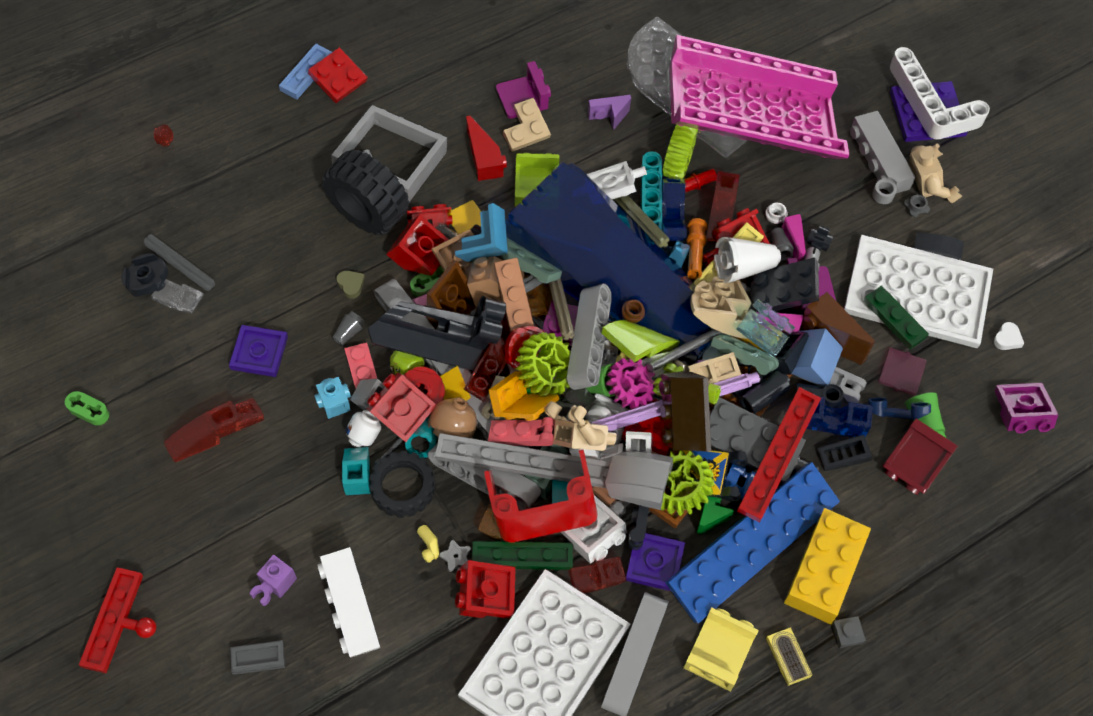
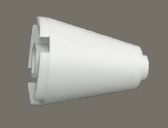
(743, 258)

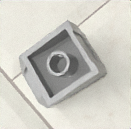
(639, 478)

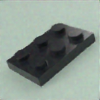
(787, 285)

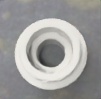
(779, 209)

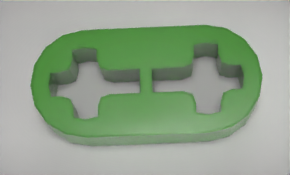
(426, 281)
(89, 404)

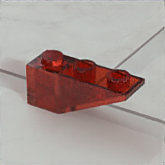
(723, 201)
(486, 370)

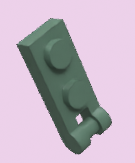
(745, 353)

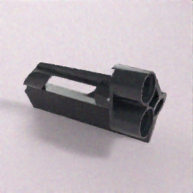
(456, 340)

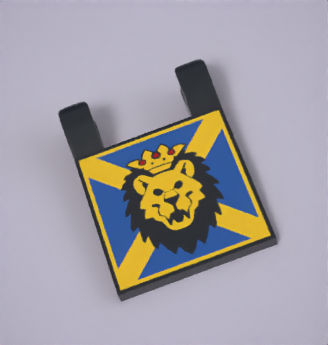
(719, 464)

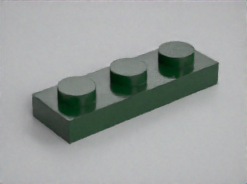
(895, 317)

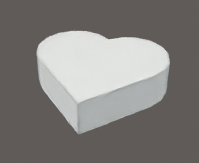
(1008, 337)

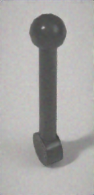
(390, 450)

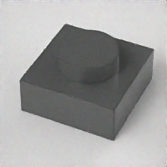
(848, 632)

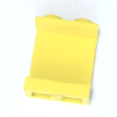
(721, 648)

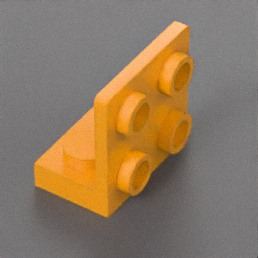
(512, 401)

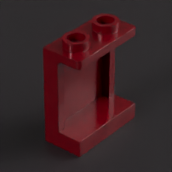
(919, 457)

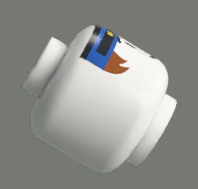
(363, 429)

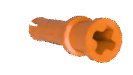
(696, 241)

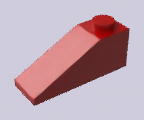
(485, 152)

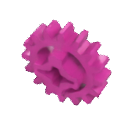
(631, 383)

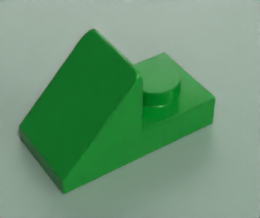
(713, 515)

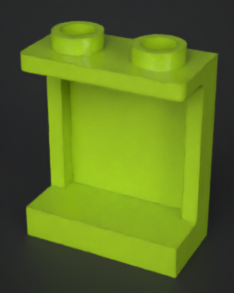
(531, 171)

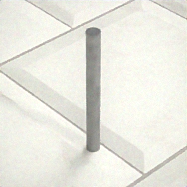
(682, 350)

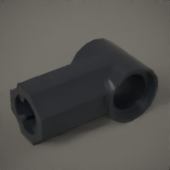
(828, 391)

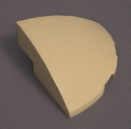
(721, 305)

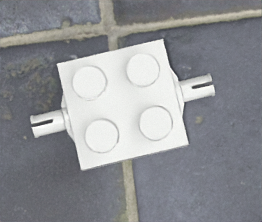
(617, 179)

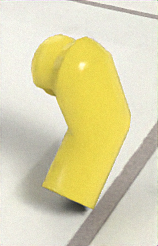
(431, 543)

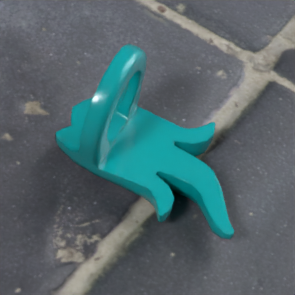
(425, 432)

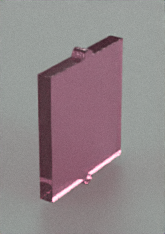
(902, 371)

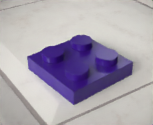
(258, 350)
(655, 561)

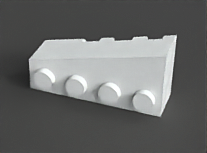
(349, 601)

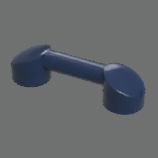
(917, 410)

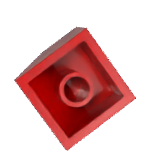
(414, 246)

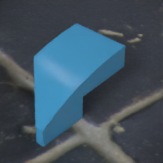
(679, 253)

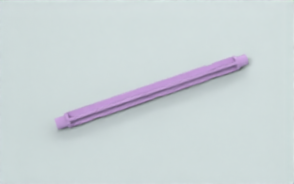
(653, 410)

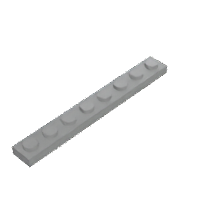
(518, 459)

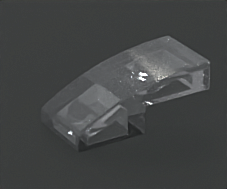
(178, 297)

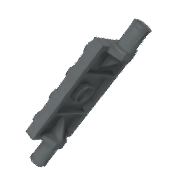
(741, 430)

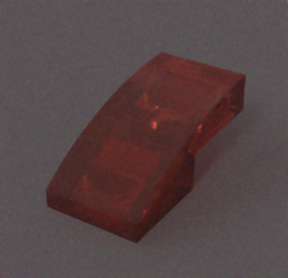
(598, 576)

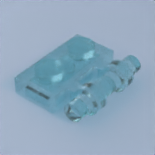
(762, 332)

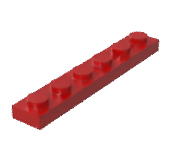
(779, 455)

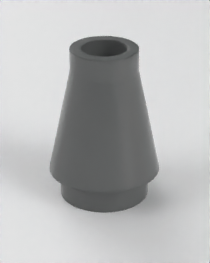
(782, 243)
(349, 326)

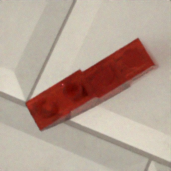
(211, 426)

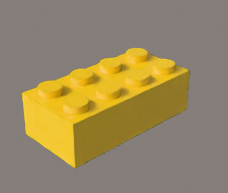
(827, 566)

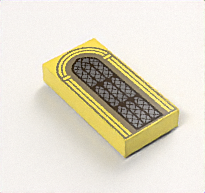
(789, 656)

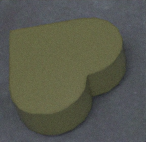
(351, 283)

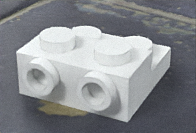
(596, 538)

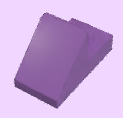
(611, 107)

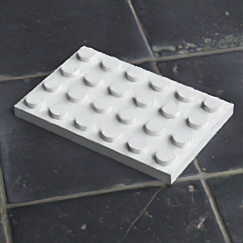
(936, 290)
(545, 654)

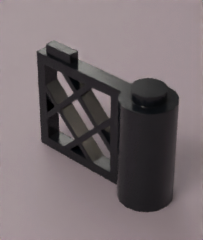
(764, 392)

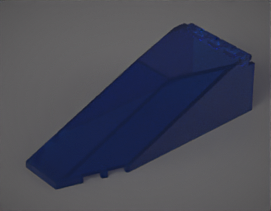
(597, 243)

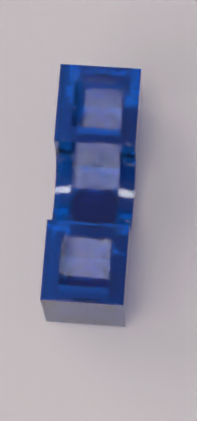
(848, 421)

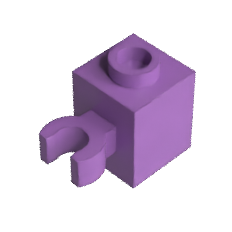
(275, 578)

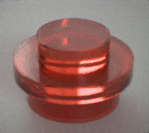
(163, 135)

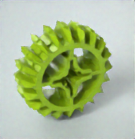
(679, 152)
(540, 370)
(697, 490)

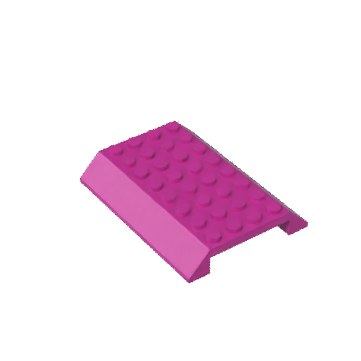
(754, 97)

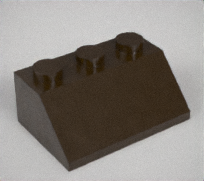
(685, 411)

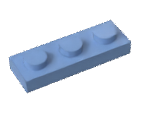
(298, 79)

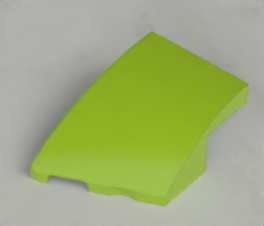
(637, 340)

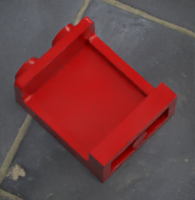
(730, 228)

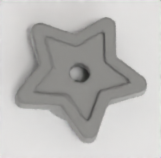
(448, 555)

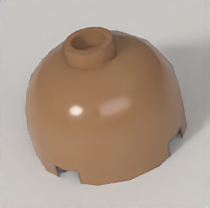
(453, 418)

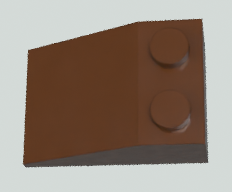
(450, 293)
(847, 332)

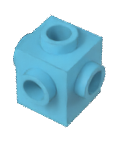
(333, 397)

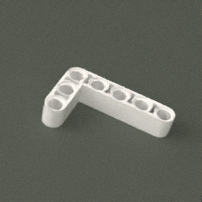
(926, 103)

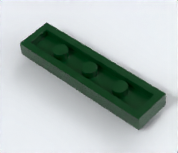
(525, 554)

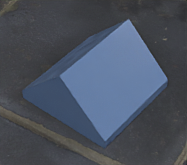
(818, 357)

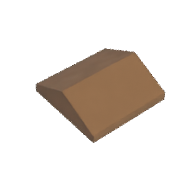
(446, 253)

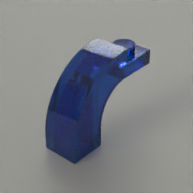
(673, 208)

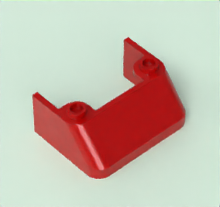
(546, 519)

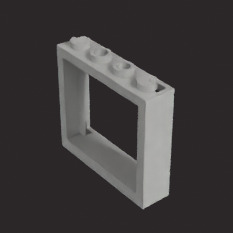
(404, 128)

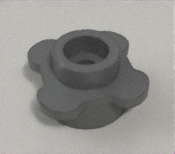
(919, 201)

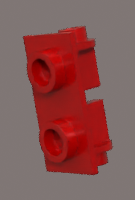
(437, 214)

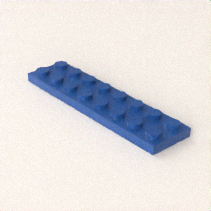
(751, 544)

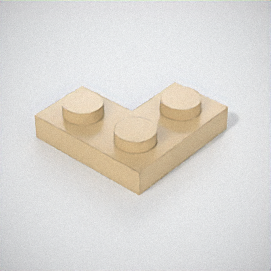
(532, 126)

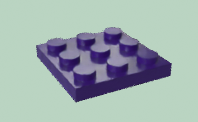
(908, 120)

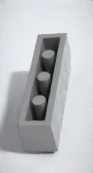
(882, 156)

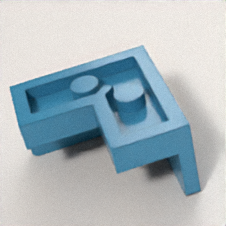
(491, 241)

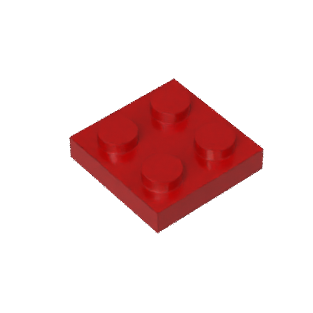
(337, 75)

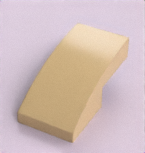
(717, 368)

